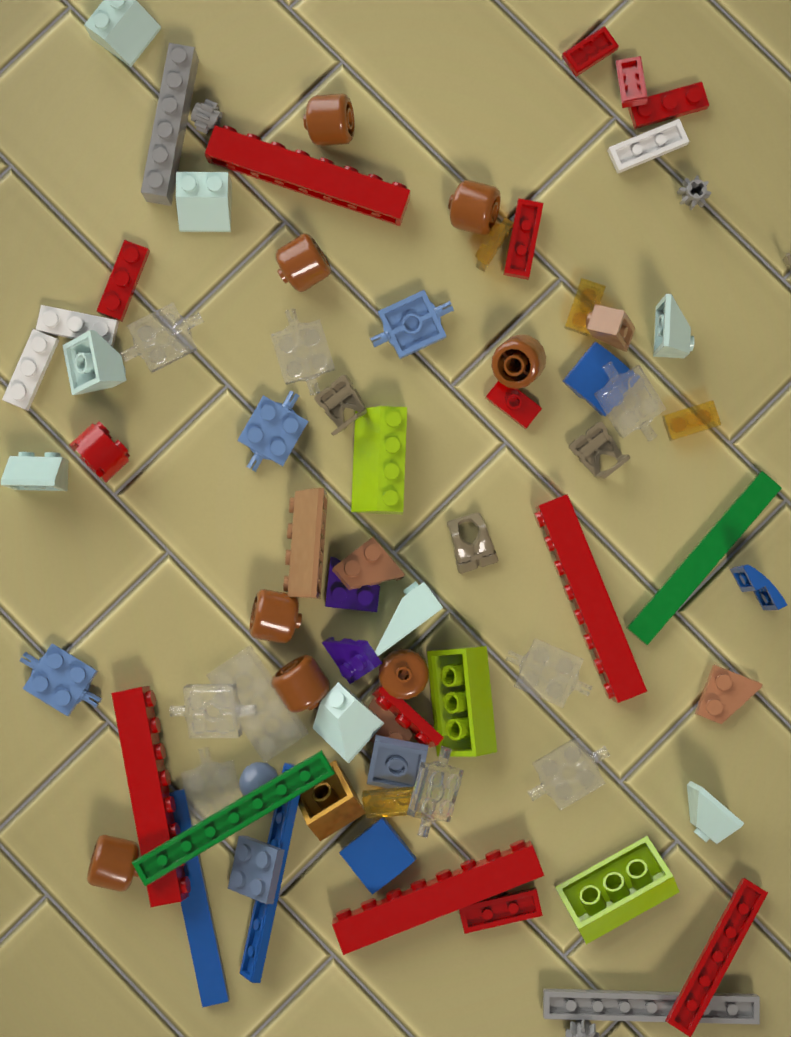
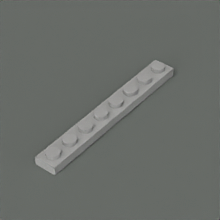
(644, 1006)

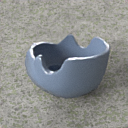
(255, 776)

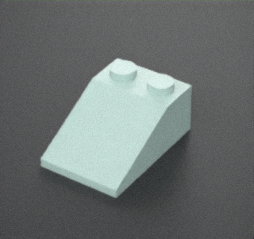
(412, 611)

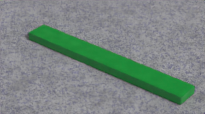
(703, 558)
(233, 818)

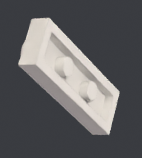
(648, 146)
(73, 324)
(30, 369)

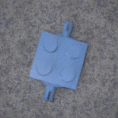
(412, 324)
(272, 431)
(60, 680)

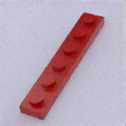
(716, 957)

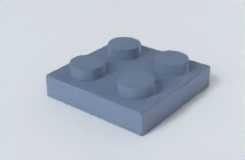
(395, 762)
(256, 869)

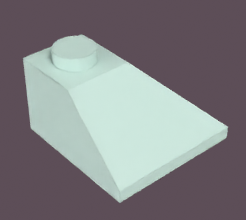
(672, 330)
(92, 364)
(345, 722)
(710, 816)

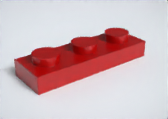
(670, 105)
(523, 239)
(123, 280)
(408, 718)
(501, 910)

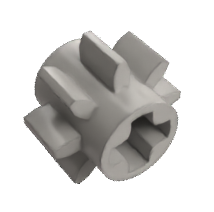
(206, 116)
(695, 185)
(581, 1028)

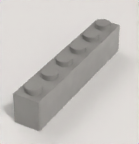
(170, 124)

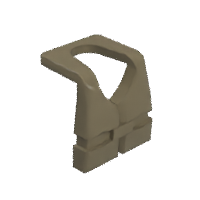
(337, 398)
(592, 445)
(473, 554)

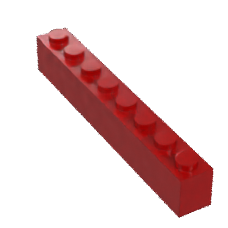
(308, 175)
(590, 599)
(149, 786)
(437, 896)

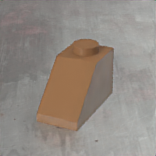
(610, 326)

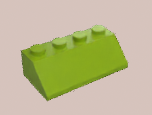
(379, 461)
(462, 700)
(617, 889)

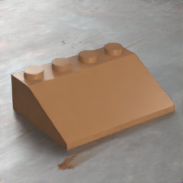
(306, 544)

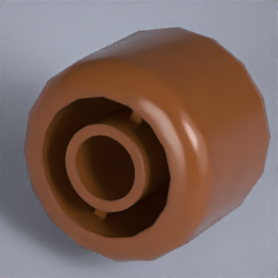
(330, 119)
(474, 207)
(302, 263)
(518, 361)
(274, 616)
(411, 664)
(301, 684)
(112, 863)

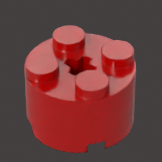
(100, 452)

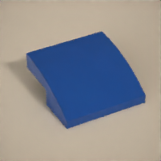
(589, 376)
(752, 580)
(377, 855)

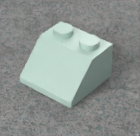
(122, 28)
(204, 201)
(36, 473)

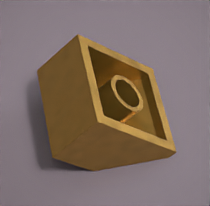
(330, 804)

